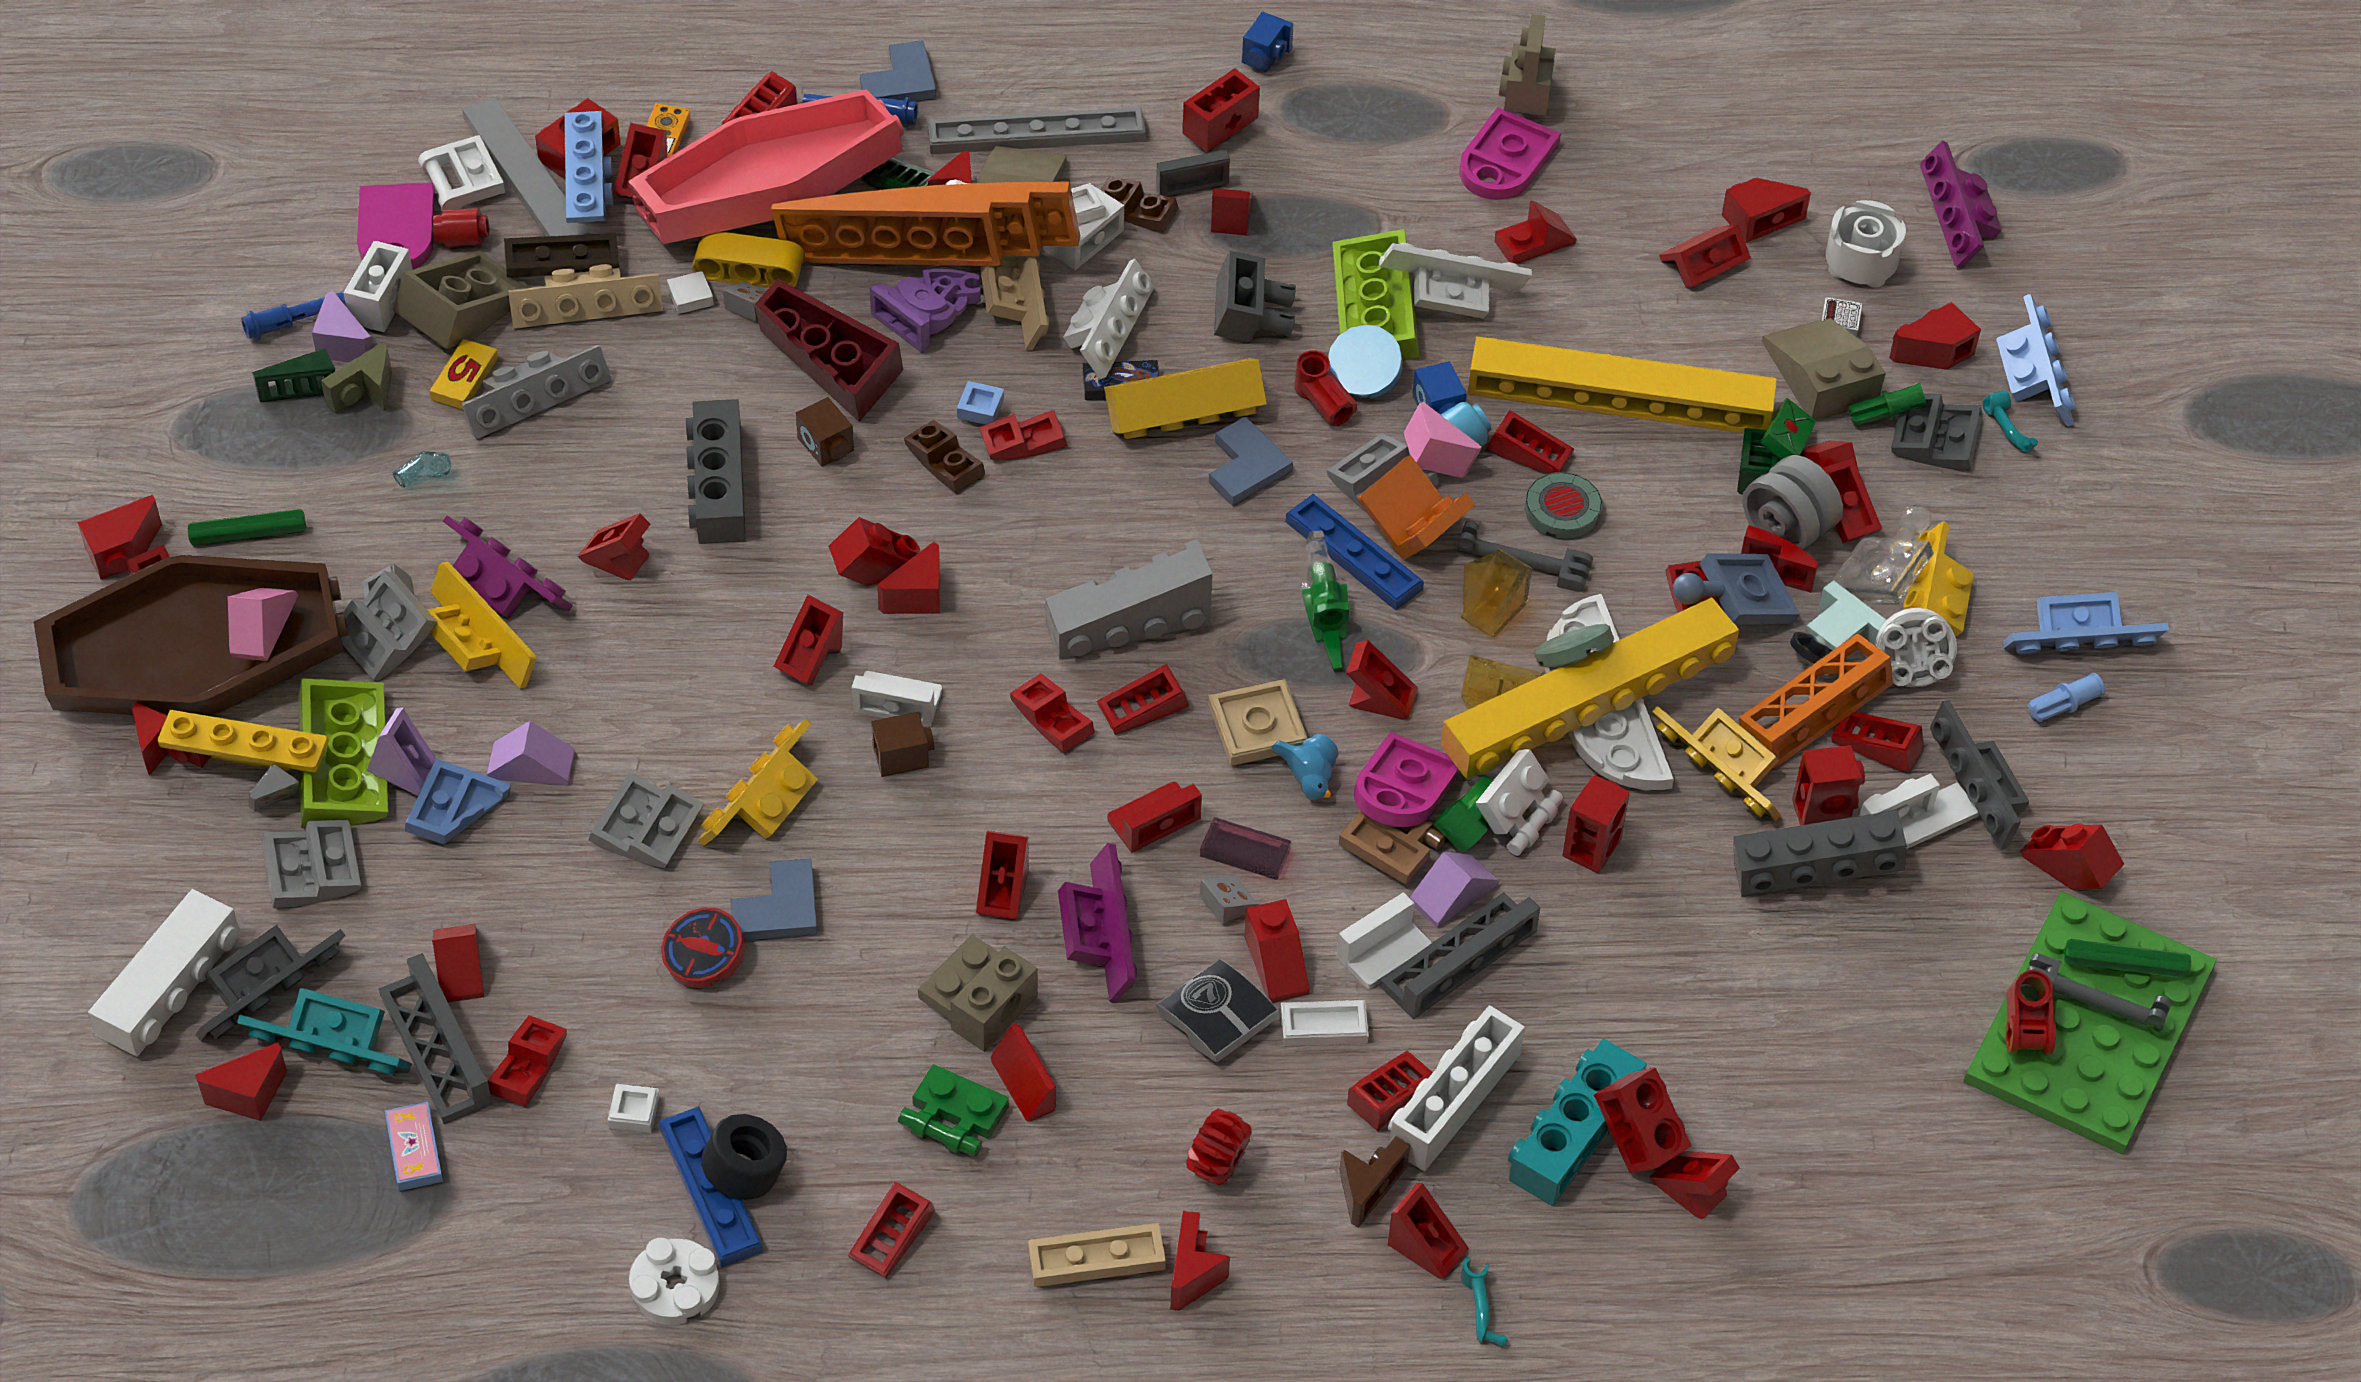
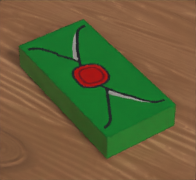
(1788, 430)

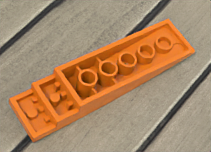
(932, 224)

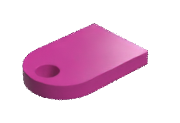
(1507, 151)
(397, 217)
(1406, 777)

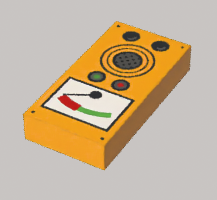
(673, 120)

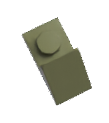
(363, 376)

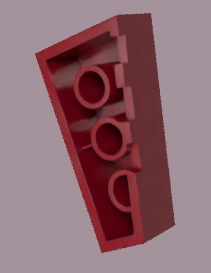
(832, 348)

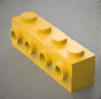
(1185, 396)

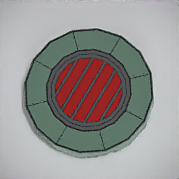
(1563, 505)

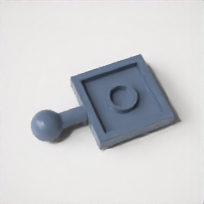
(1744, 586)

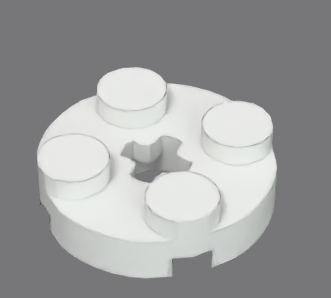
(670, 1258)

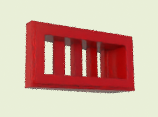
(769, 89)
(1508, 444)
(1148, 684)
(1900, 753)
(1378, 1113)
(897, 1195)

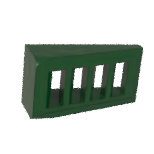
(911, 173)
(304, 375)
(1754, 459)

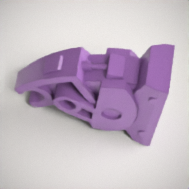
(924, 304)

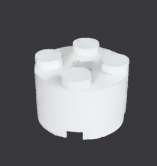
(1865, 243)

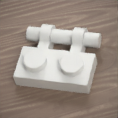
(1514, 791)

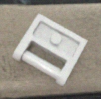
(472, 167)

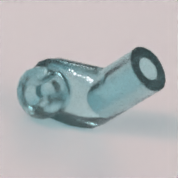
(423, 465)

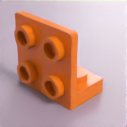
(1411, 508)

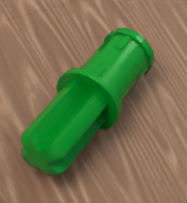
(1888, 405)

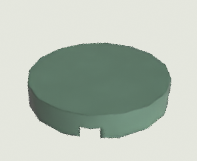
(1573, 646)

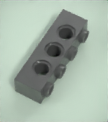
(718, 471)

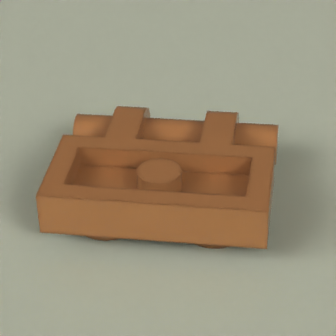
(1390, 848)

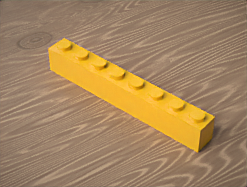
(1621, 386)
(1589, 688)

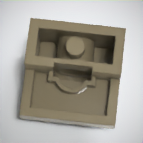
(1528, 72)
(981, 990)

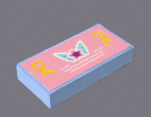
(413, 1146)

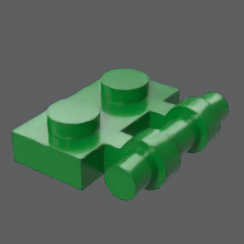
(959, 1102)

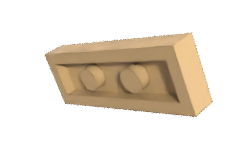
(1096, 1254)

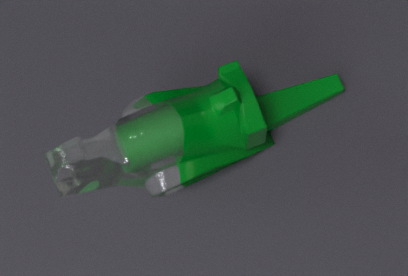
(1325, 599)

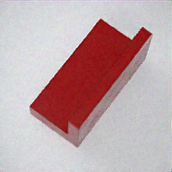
(1708, 254)
(1156, 815)

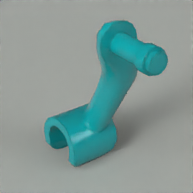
(1996, 405)
(1477, 1282)

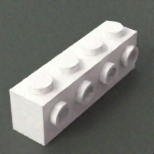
(164, 973)
(1457, 1086)

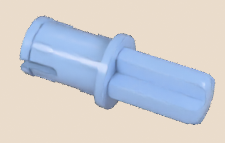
(2066, 697)

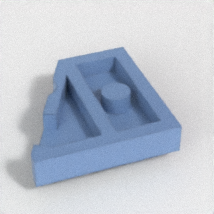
(453, 801)

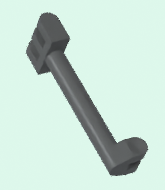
(1571, 571)
(2151, 1017)

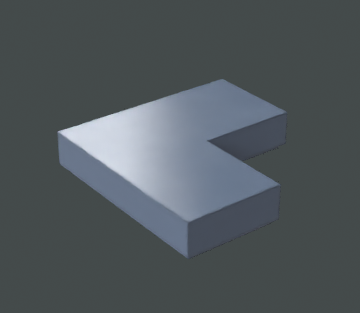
(909, 76)
(1254, 461)
(788, 909)

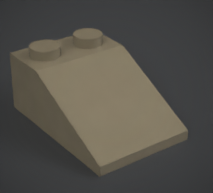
(1022, 165)
(456, 297)
(1825, 366)

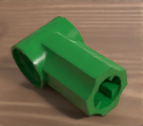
(1463, 821)

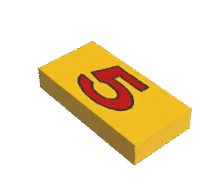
(463, 373)

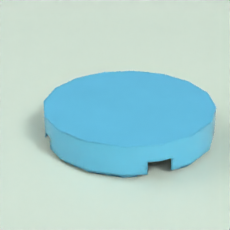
(1366, 361)

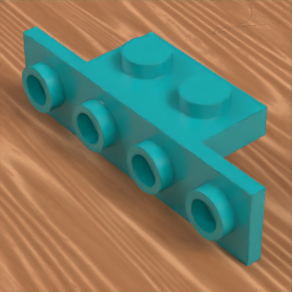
(332, 1024)

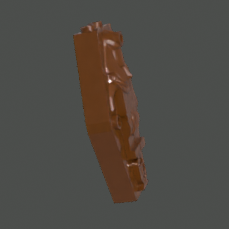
(167, 637)

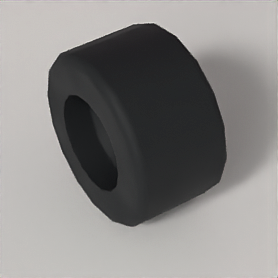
(732, 1172)

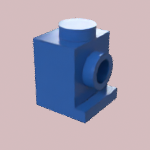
(1267, 41)

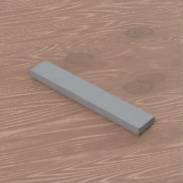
(1036, 130)
(521, 168)

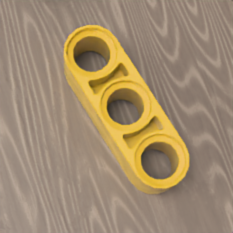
(748, 258)

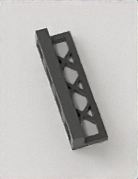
(1461, 961)
(447, 1030)

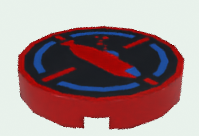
(703, 947)

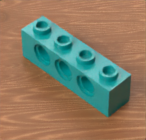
(1548, 1172)

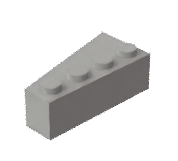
(1133, 604)

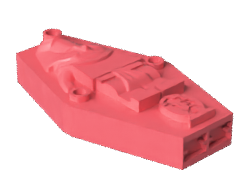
(765, 160)

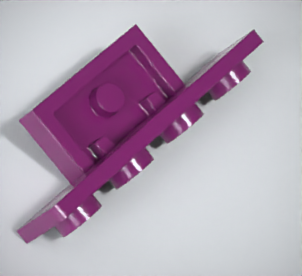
(1960, 204)
(496, 575)
(1097, 923)

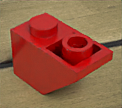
(1937, 339)
(870, 552)
(2074, 855)

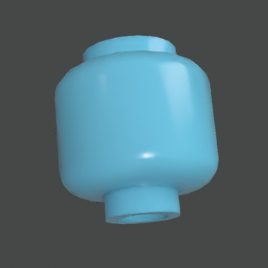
(1470, 421)

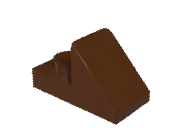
(1368, 1183)

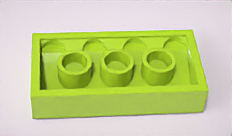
(1375, 293)
(353, 720)

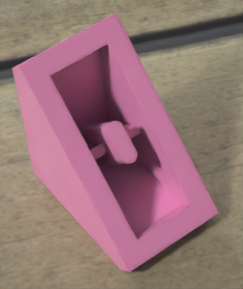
(1439, 444)
(257, 621)

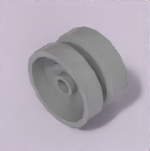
(1794, 501)

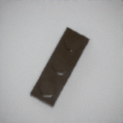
(550, 253)

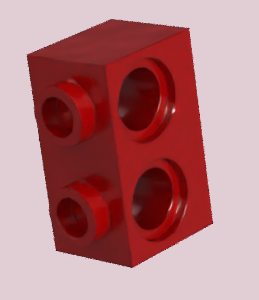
(1596, 823)
(1642, 1120)

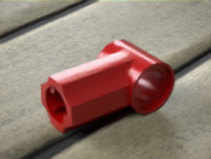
(1320, 386)

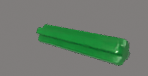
(246, 527)
(2127, 958)

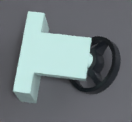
(1839, 620)

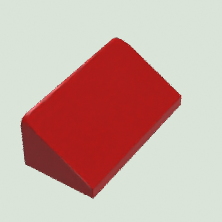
(1024, 1074)

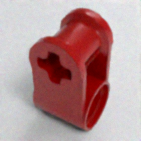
(2030, 1023)

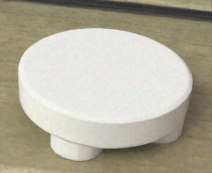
(1919, 646)

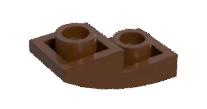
(1141, 208)
(941, 455)

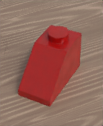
(1764, 206)
(120, 535)
(1276, 950)

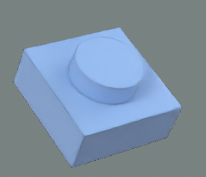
(980, 403)

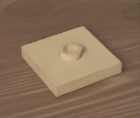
(1254, 719)

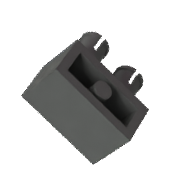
(1241, 296)

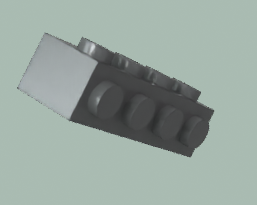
(1819, 853)

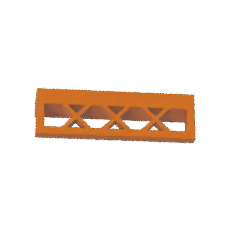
(1827, 701)

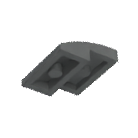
(1938, 434)

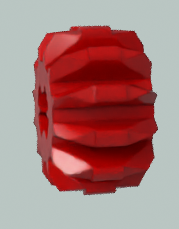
(1218, 1146)

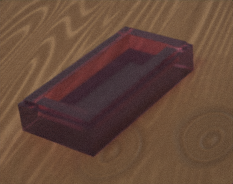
(1245, 848)

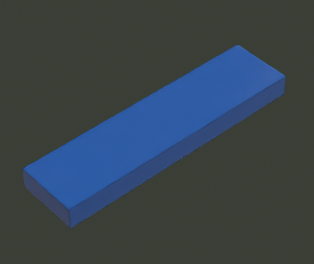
(1356, 552)
(721, 1216)

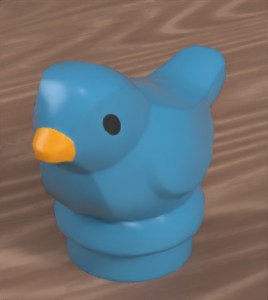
(1311, 763)

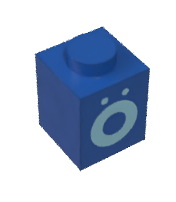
(1438, 387)

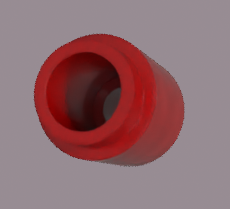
(460, 227)

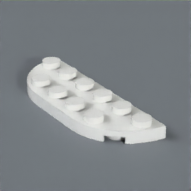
(1623, 741)

